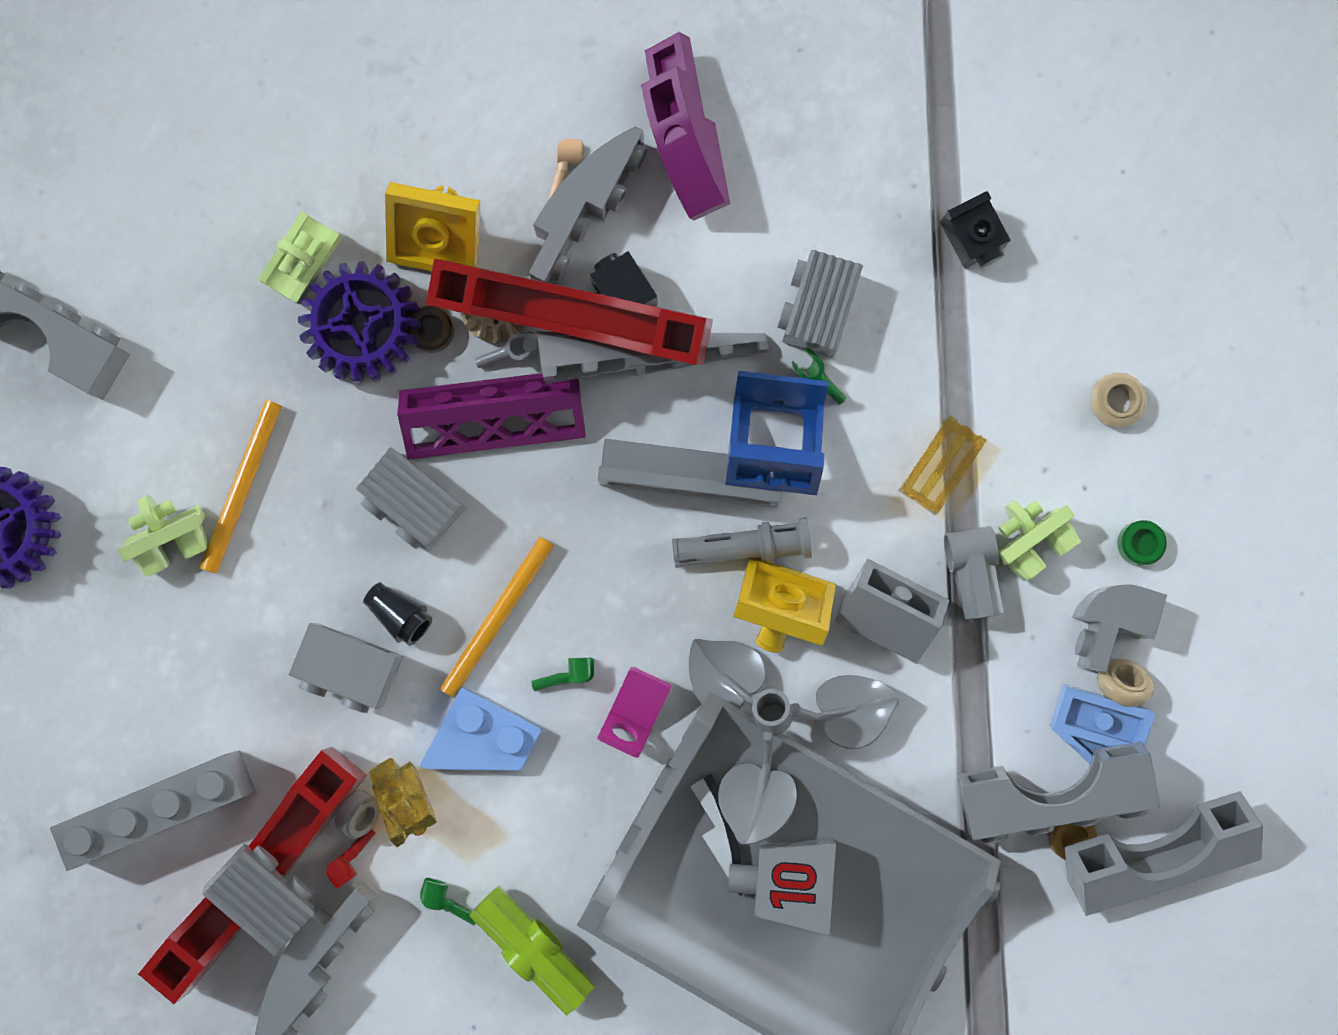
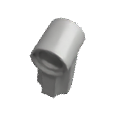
(973, 559)

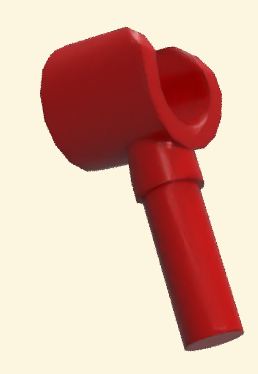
(340, 869)

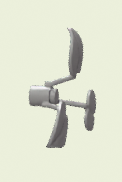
(763, 800)

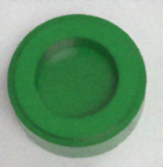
(1142, 543)

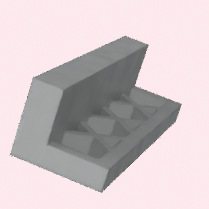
(675, 472)

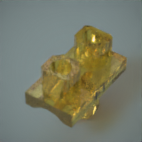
(401, 800)

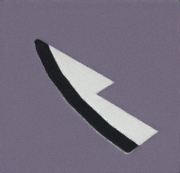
(720, 838)

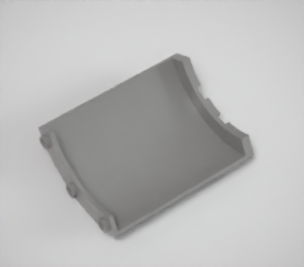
(896, 904)

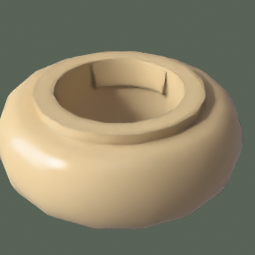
(1136, 396)
(1134, 675)

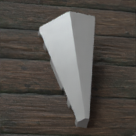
(573, 358)

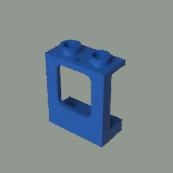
(776, 466)

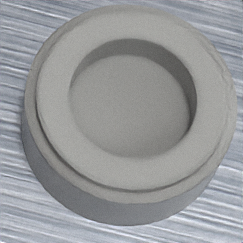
(357, 814)

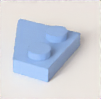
(1096, 722)
(481, 737)

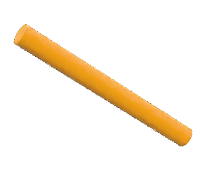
(240, 486)
(497, 617)

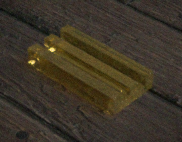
(963, 434)

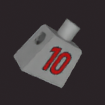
(790, 883)

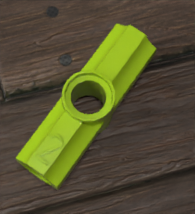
(532, 950)

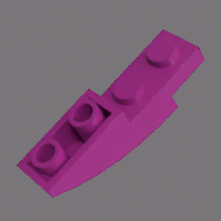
(681, 131)

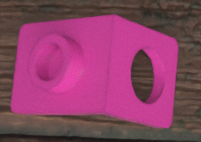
(634, 711)

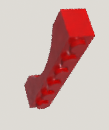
(569, 311)
(286, 836)

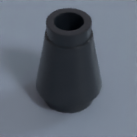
(399, 614)

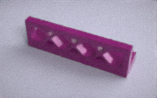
(487, 401)

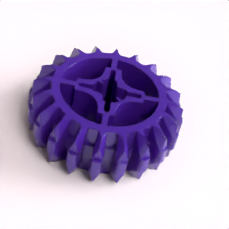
(340, 325)
(32, 513)

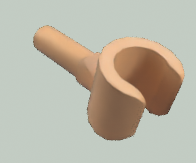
(568, 152)

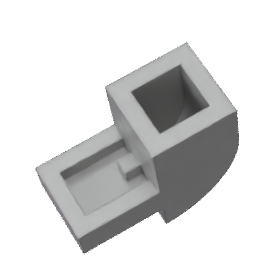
(1114, 610)

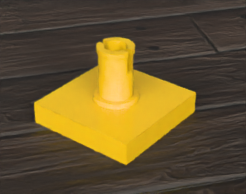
(430, 226)
(784, 604)

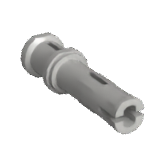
(764, 543)

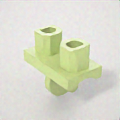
(300, 258)
(1053, 528)
(146, 545)

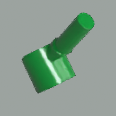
(816, 372)
(579, 671)
(433, 897)

